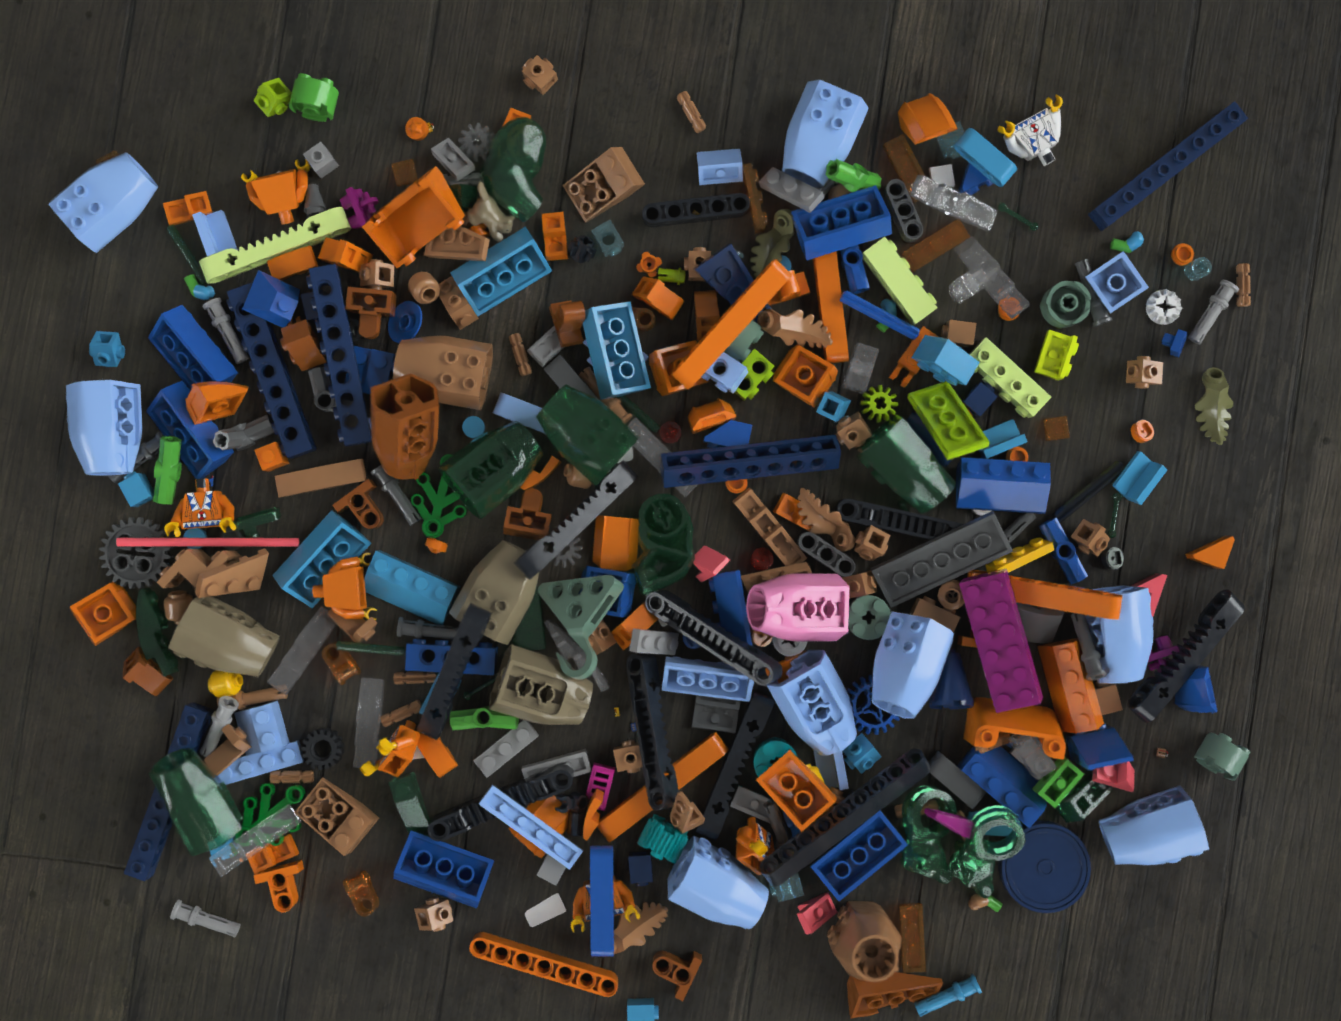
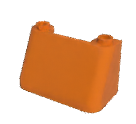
(415, 218)
(1037, 721)

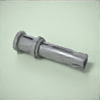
(1217, 303)
(222, 322)
(220, 719)
(194, 916)

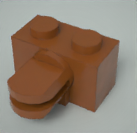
(371, 306)
(302, 344)
(528, 519)

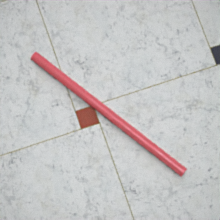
(207, 542)

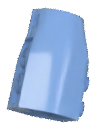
(821, 131)
(104, 200)
(105, 425)
(1127, 641)
(909, 663)
(816, 703)
(1155, 830)
(716, 885)

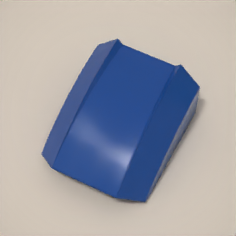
(623, 603)
(1197, 693)

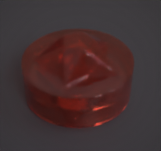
(670, 432)
(761, 559)

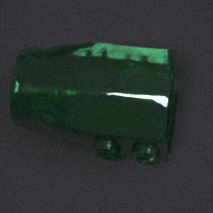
(586, 432)
(906, 465)
(492, 467)
(196, 801)

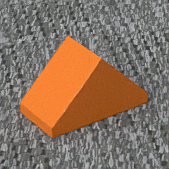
(1214, 553)

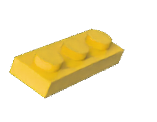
(1021, 555)

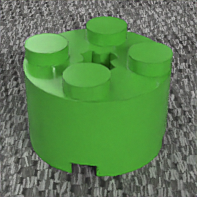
(314, 98)

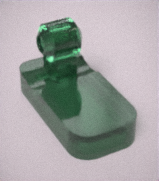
(250, 521)

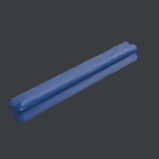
(879, 315)

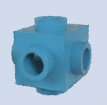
(106, 349)
(861, 754)

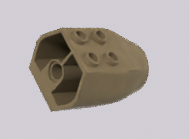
(500, 589)
(223, 638)
(538, 690)

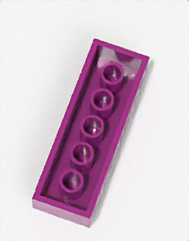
(1001, 640)

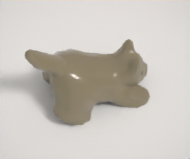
(488, 212)

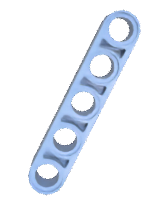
(518, 410)

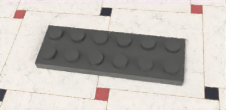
(941, 559)

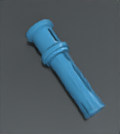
(956, 992)

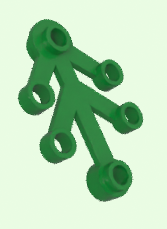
(439, 502)
(264, 811)

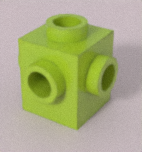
(273, 97)

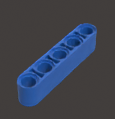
(602, 901)

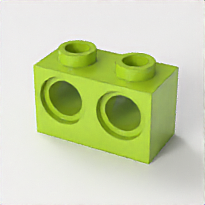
(754, 378)

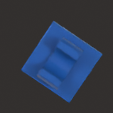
(1175, 342)

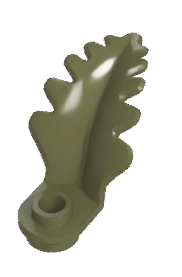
(773, 242)
(1214, 405)

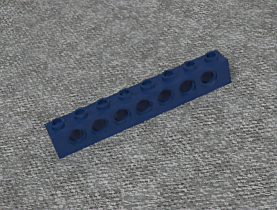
(1168, 166)
(329, 276)
(273, 358)
(750, 461)
(157, 819)

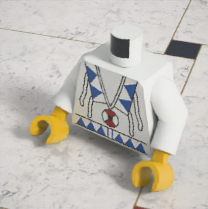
(1036, 134)

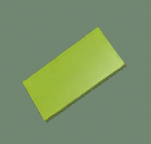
(948, 420)

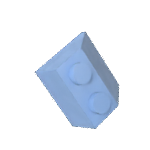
(1116, 282)
(263, 727)

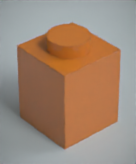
(271, 457)

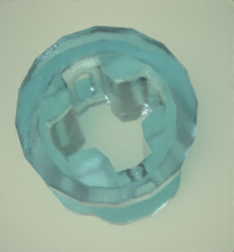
(1202, 264)

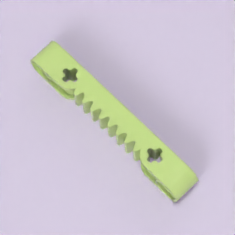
(219, 266)

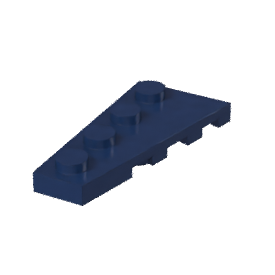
(727, 275)

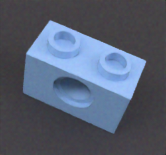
(731, 378)

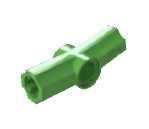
(853, 176)
(167, 470)
(471, 719)

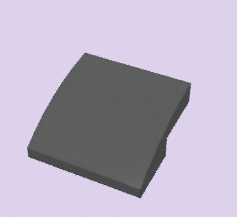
(1040, 624)
(715, 714)

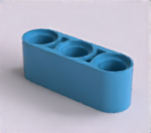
(985, 157)

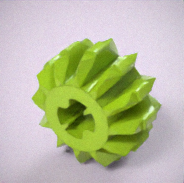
(886, 402)

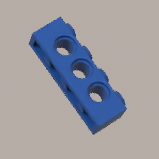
(417, 662)

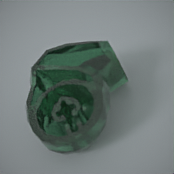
(512, 164)
(666, 543)

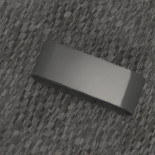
(903, 200)
(563, 374)
(836, 555)
(956, 780)

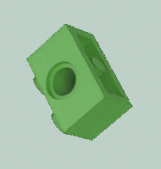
(1059, 782)

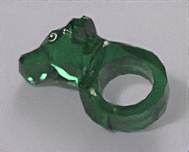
(924, 848)
(976, 857)

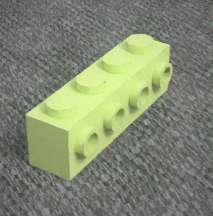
(899, 281)
(1009, 379)

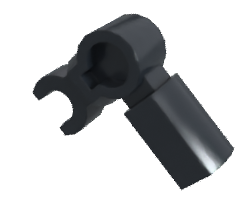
(577, 804)

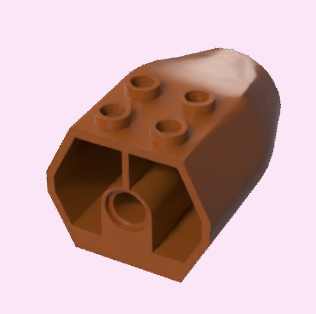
(404, 425)

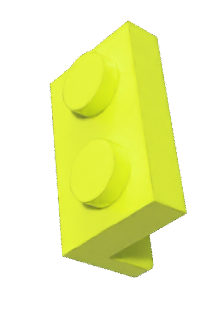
(1056, 355)

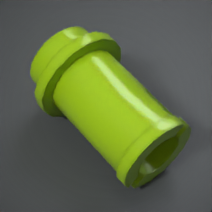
(673, 275)

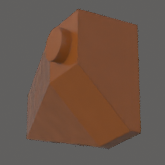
(869, 996)

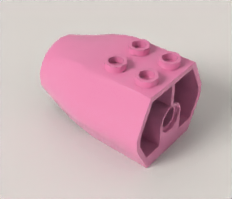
(800, 607)

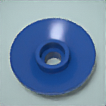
(406, 321)

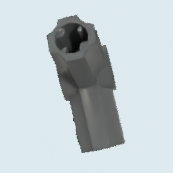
(320, 388)
(244, 434)

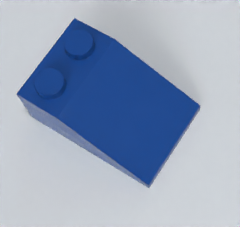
(1097, 748)

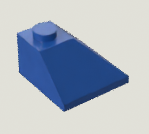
(271, 299)

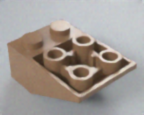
(603, 183)
(336, 816)

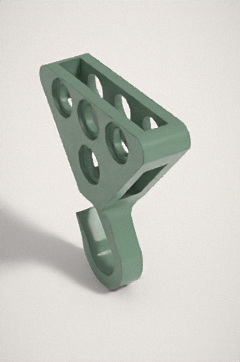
(593, 607)

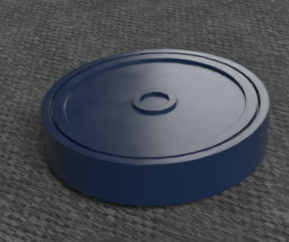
(1048, 869)

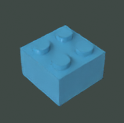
(945, 360)

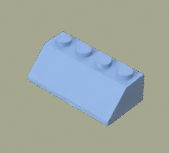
(705, 679)

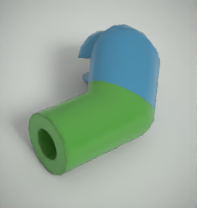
(1129, 245)
(199, 291)
(890, 307)

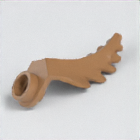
(795, 327)
(825, 521)
(633, 933)

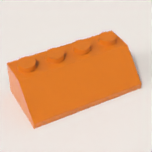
(1070, 692)

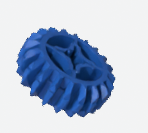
(863, 708)

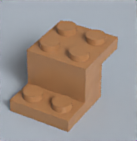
(192, 563)

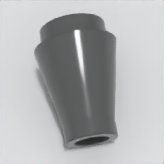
(313, 201)

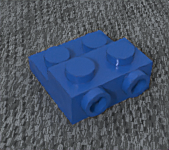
(374, 367)

